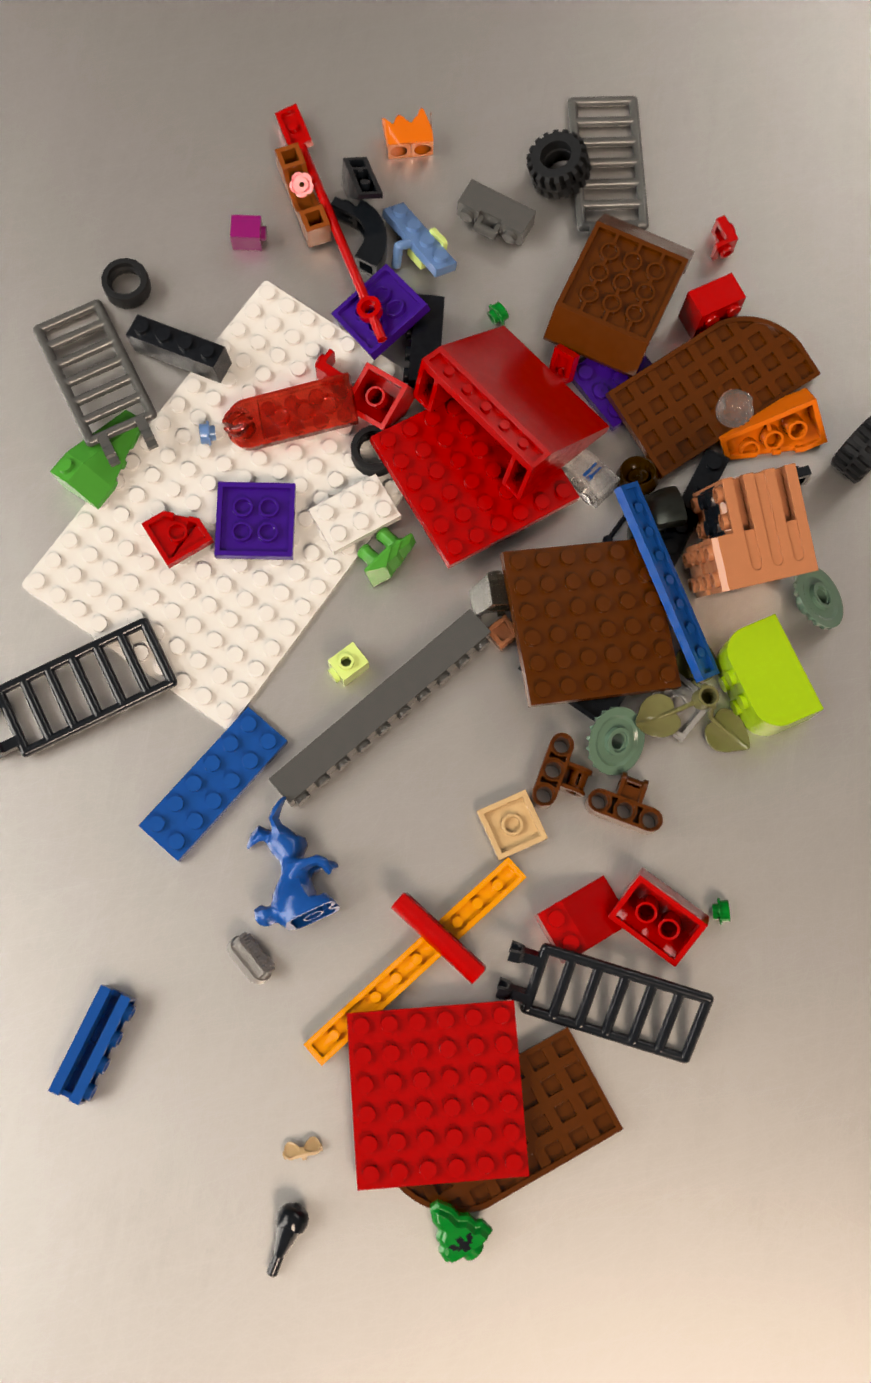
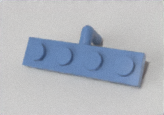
(418, 239)

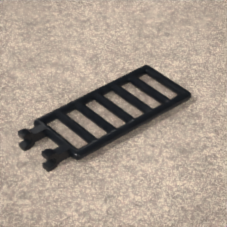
(98, 715)
(520, 953)

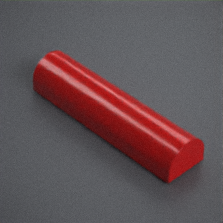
(439, 937)

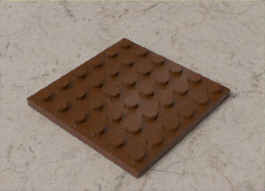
(588, 623)

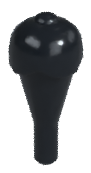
(291, 1222)

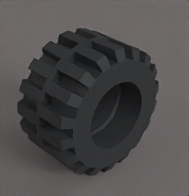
(553, 149)
(855, 454)

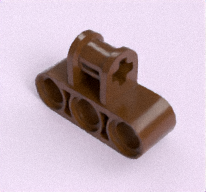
(567, 775)
(630, 794)

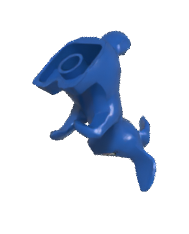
(294, 897)

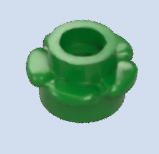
(497, 313)
(721, 911)

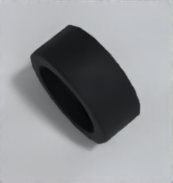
(120, 267)
(364, 467)

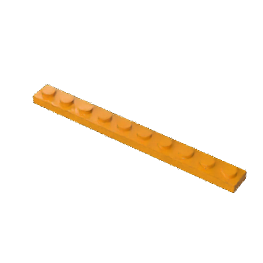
(416, 959)

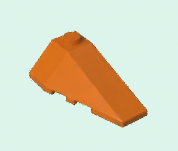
(783, 426)

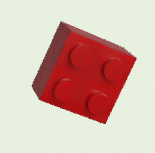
(711, 304)

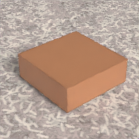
(502, 632)

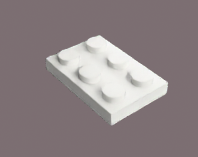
(355, 514)

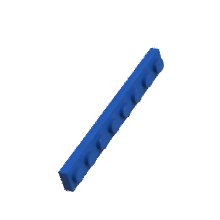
(666, 581)

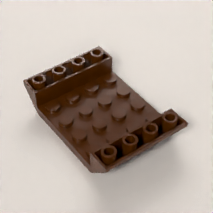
(617, 294)

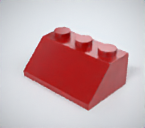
(659, 917)

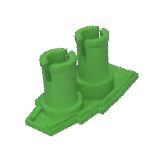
(384, 565)

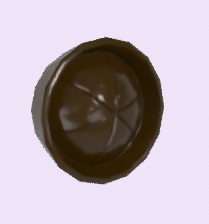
(644, 473)

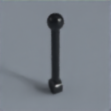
(607, 538)

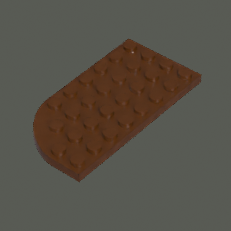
(675, 398)
(562, 1120)

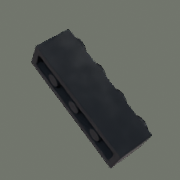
(424, 337)
(179, 348)

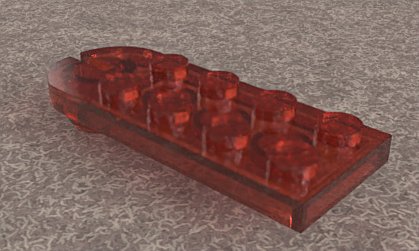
(292, 413)

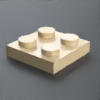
(512, 825)

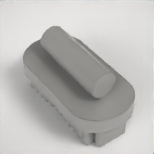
(250, 958)

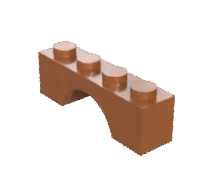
(307, 209)

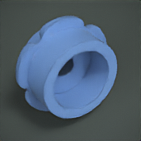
(207, 433)

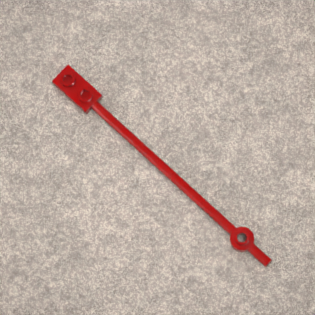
(296, 131)

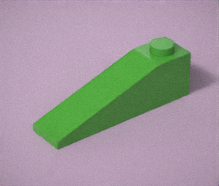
(87, 470)

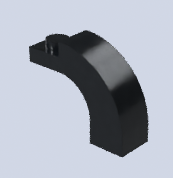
(370, 225)

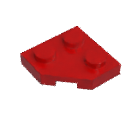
(176, 536)

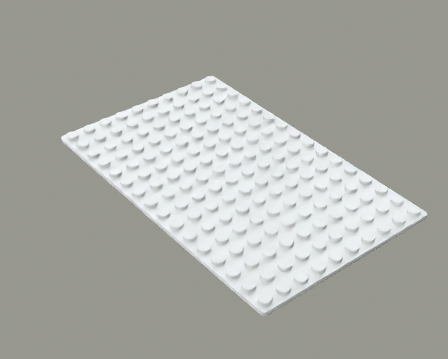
(218, 618)

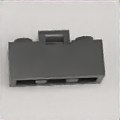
(495, 213)

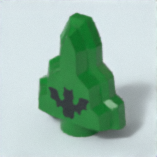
(458, 1232)

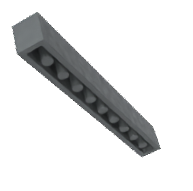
(380, 708)

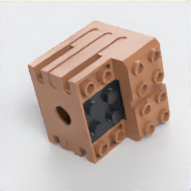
(750, 532)

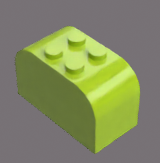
(765, 679)

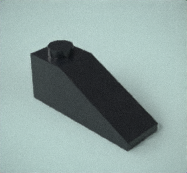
(359, 179)

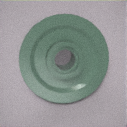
(818, 599)
(615, 741)

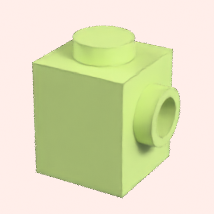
(347, 664)

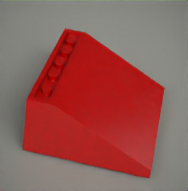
(513, 401)

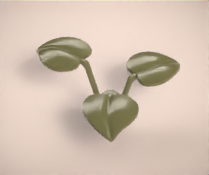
(659, 718)

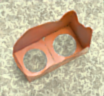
(408, 138)

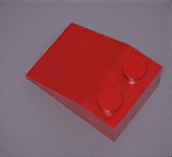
(580, 918)

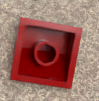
(381, 397)

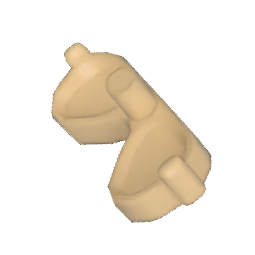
(311, 1147)

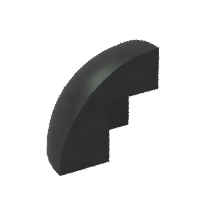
(666, 508)

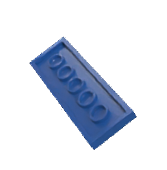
(213, 784)

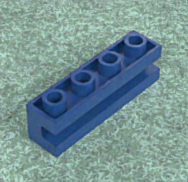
(93, 1044)

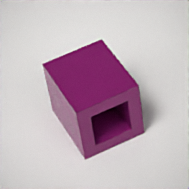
(247, 232)

